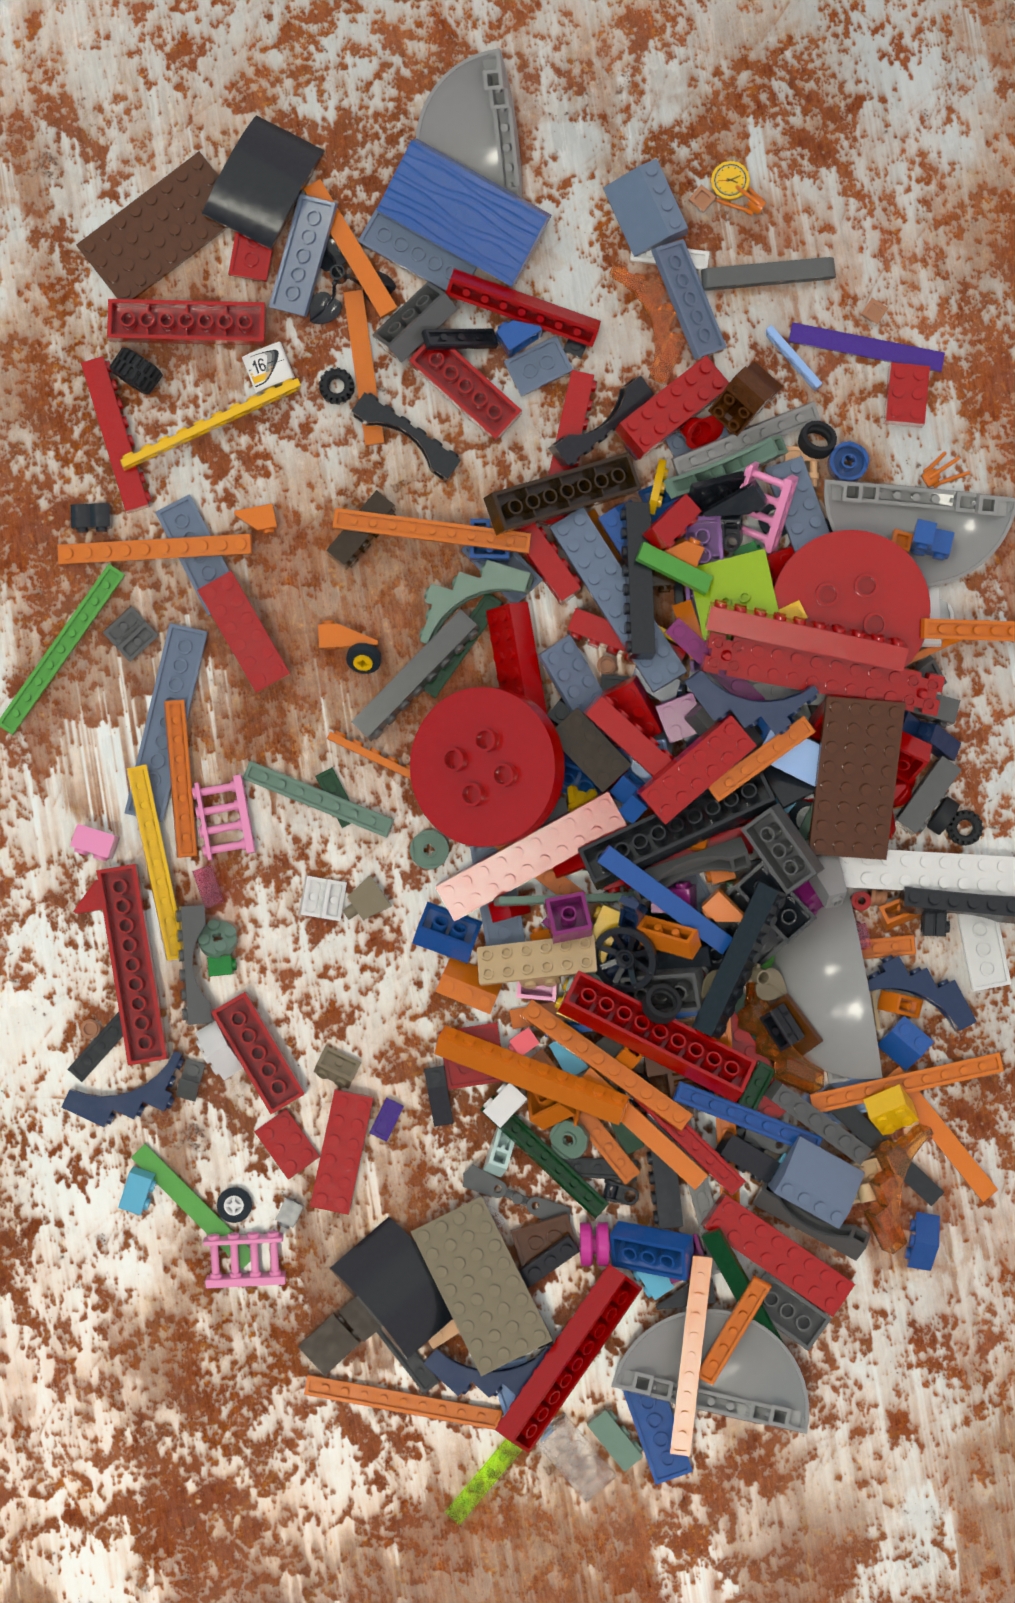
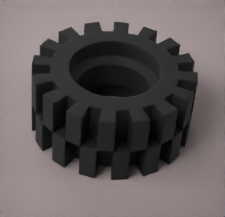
(336, 397)
(976, 828)

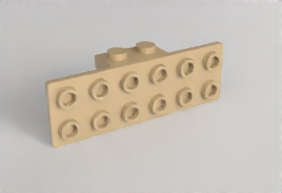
(536, 961)

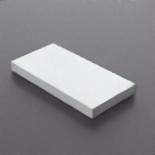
(983, 952)

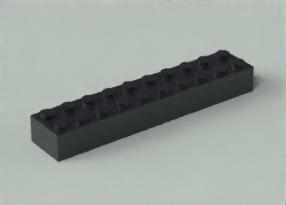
(703, 818)

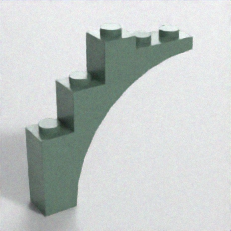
(761, 452)
(445, 602)

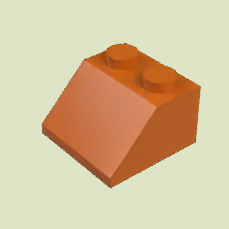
(545, 1111)

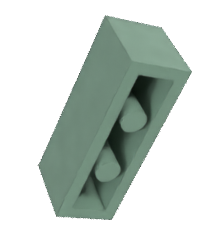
(615, 1439)

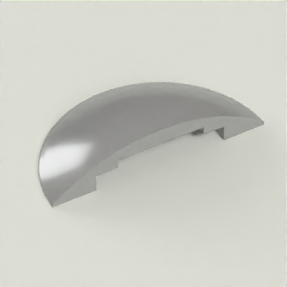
(475, 119)
(879, 508)
(831, 988)
(755, 1386)

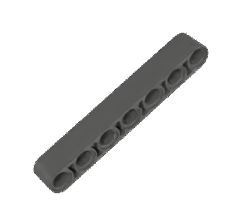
(768, 273)

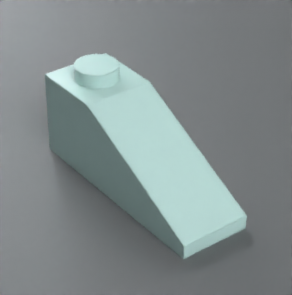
(499, 1153)

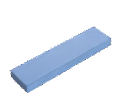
(793, 358)

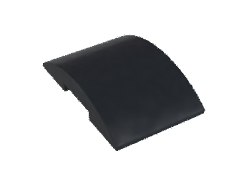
(262, 181)
(790, 920)
(394, 1286)

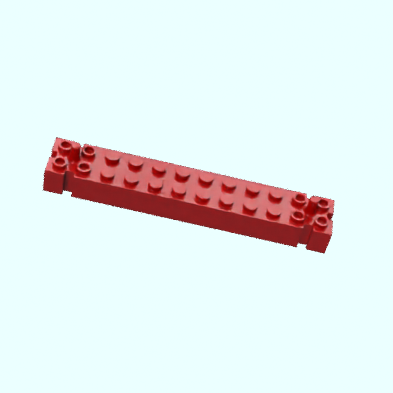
(830, 675)

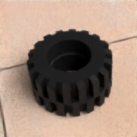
(136, 371)

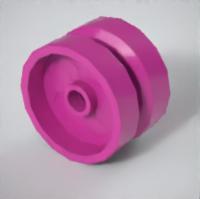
(594, 1244)

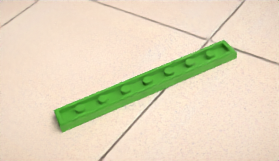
(188, 1199)

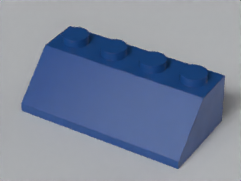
(651, 1250)

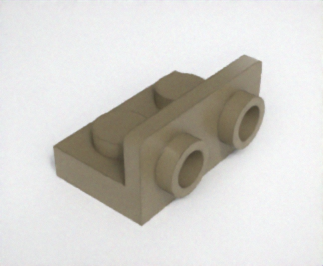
(337, 1067)

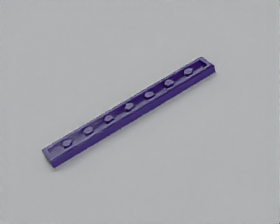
(865, 346)

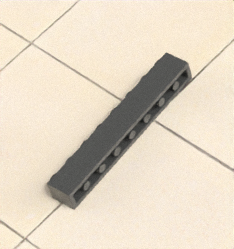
(415, 675)

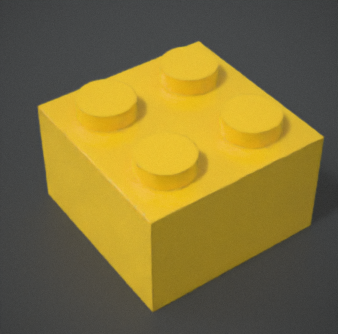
(891, 1110)

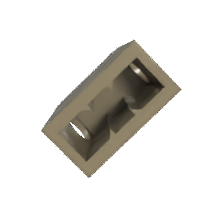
(366, 900)

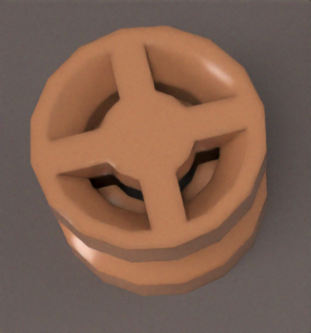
(878, 897)

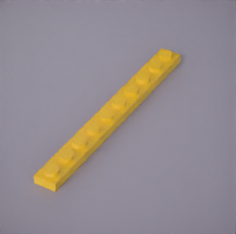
(201, 426)
(155, 858)

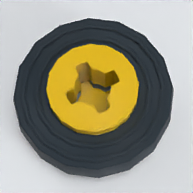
(363, 658)

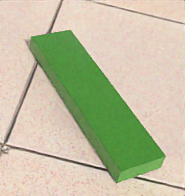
(674, 568)

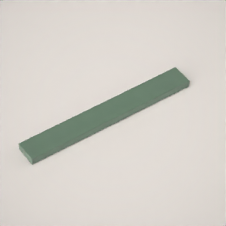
(318, 799)
(540, 899)

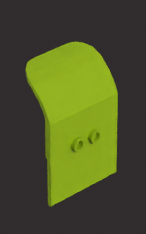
(738, 580)

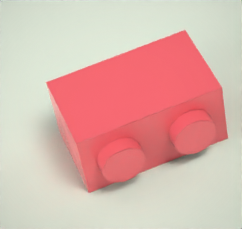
(523, 1041)

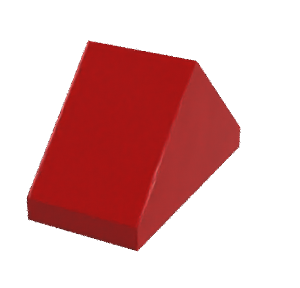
(91, 900)
(501, 913)

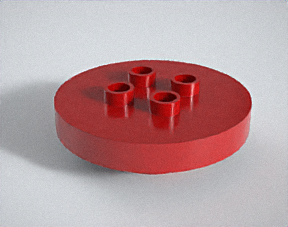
(858, 584)
(487, 766)

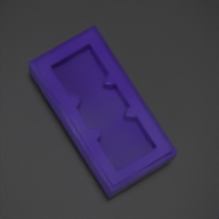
(386, 1119)

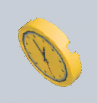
(726, 177)

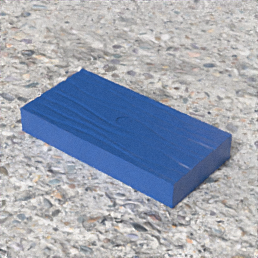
(464, 212)

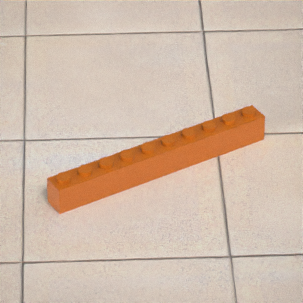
(531, 1075)

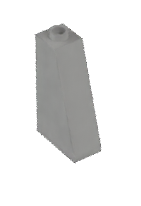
(830, 882)

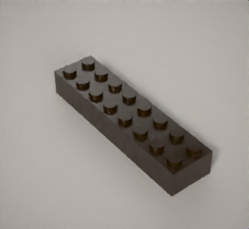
(562, 493)

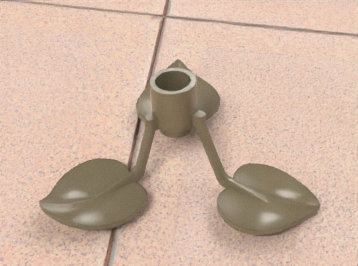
(768, 982)

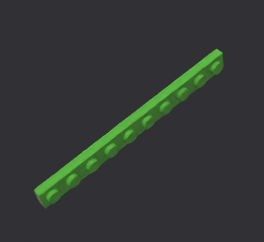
(61, 649)

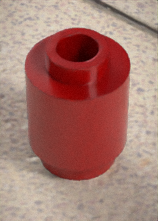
(854, 901)

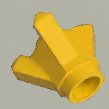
(578, 797)

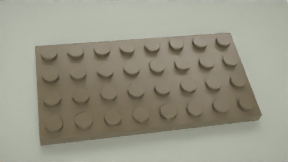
(481, 1286)

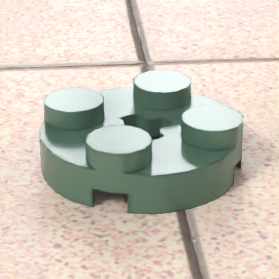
(438, 856)
(214, 929)
(558, 1139)

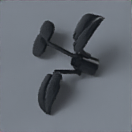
(323, 306)

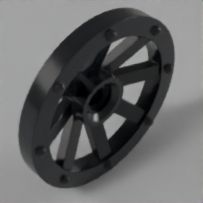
(622, 961)

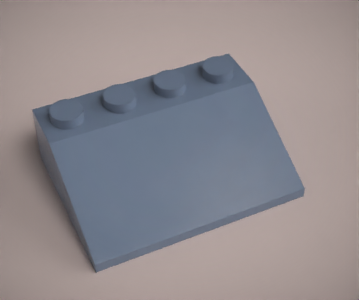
(646, 208)
(817, 1182)

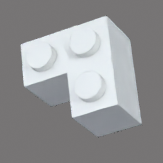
(217, 1051)
(504, 1105)

